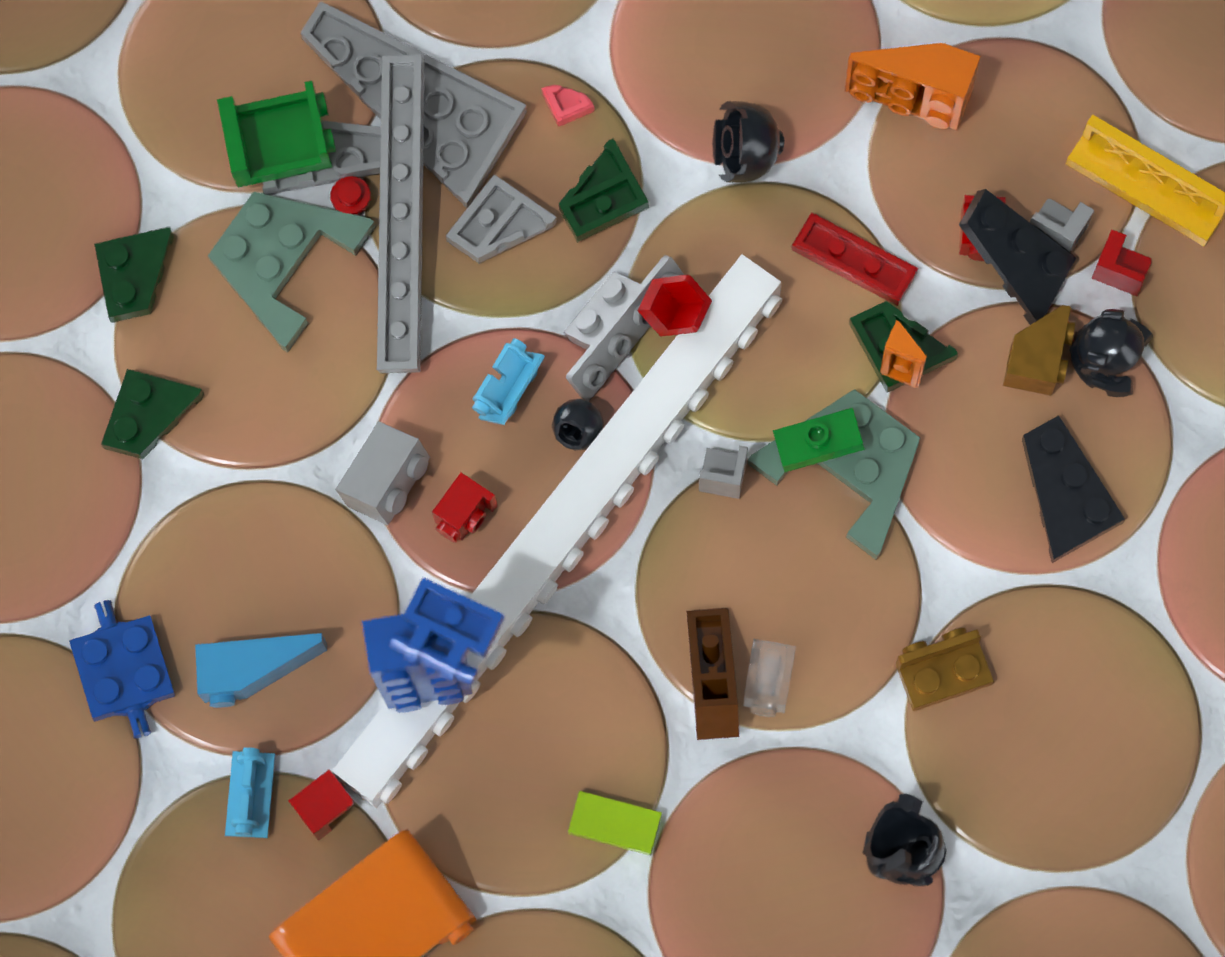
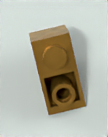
(1037, 351)

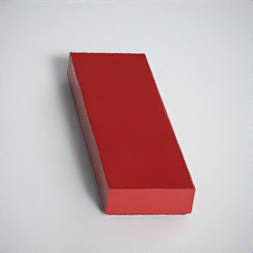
(854, 259)

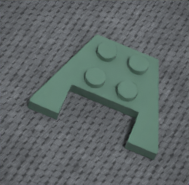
(268, 246)
(872, 473)

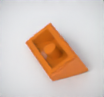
(903, 357)

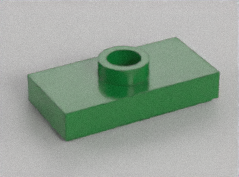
(818, 440)

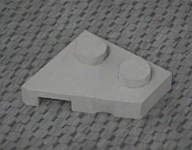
(498, 221)

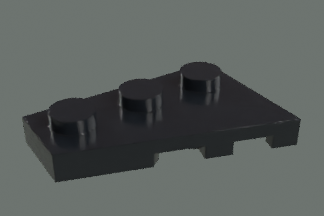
(1019, 252)
(1069, 492)

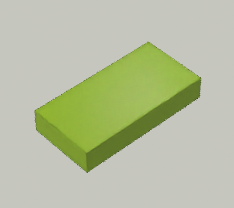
(614, 823)

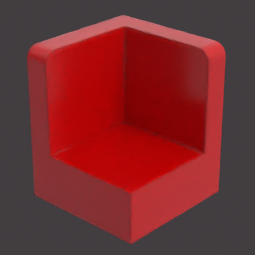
(1121, 266)
(674, 305)
(321, 803)

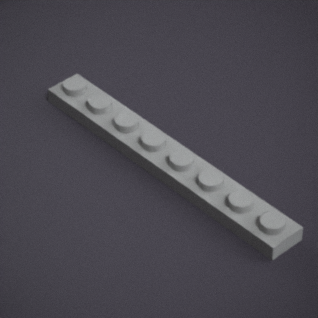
(401, 214)

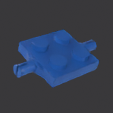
(122, 668)

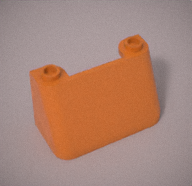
(380, 908)

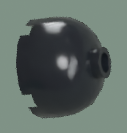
(746, 141)

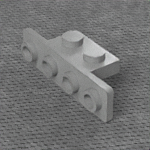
(610, 327)

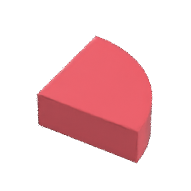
(566, 104)

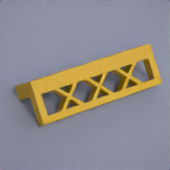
(1148, 180)

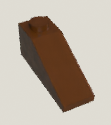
(713, 674)

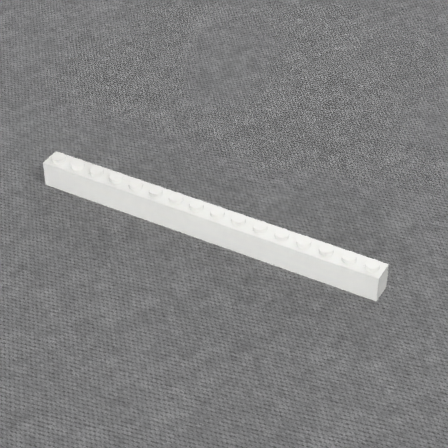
(576, 513)

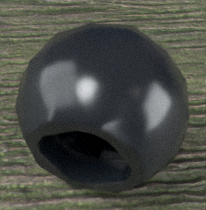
(577, 424)

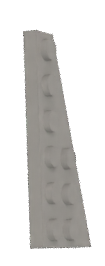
(463, 117)

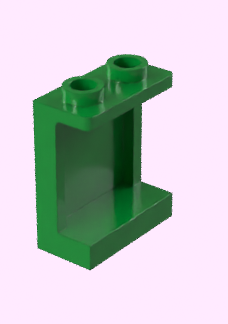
(276, 136)

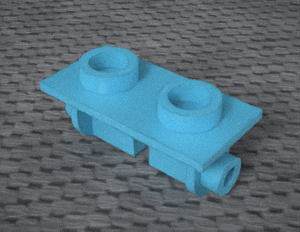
(497, 398)
(250, 793)

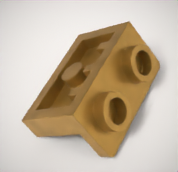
(943, 669)

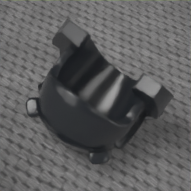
(1108, 348)
(904, 844)

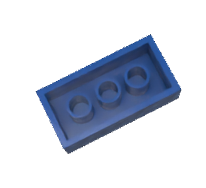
(401, 682)

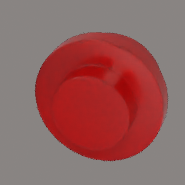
(350, 195)

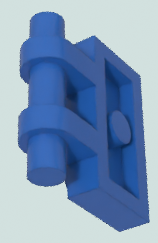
(452, 618)

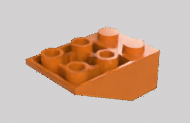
(916, 80)

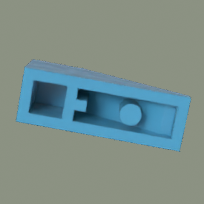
(246, 666)

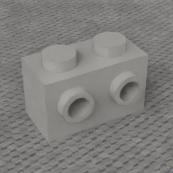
(383, 473)

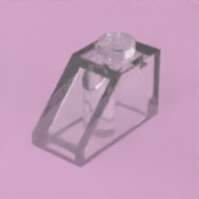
(769, 677)

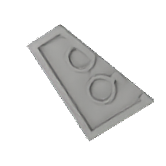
(355, 155)

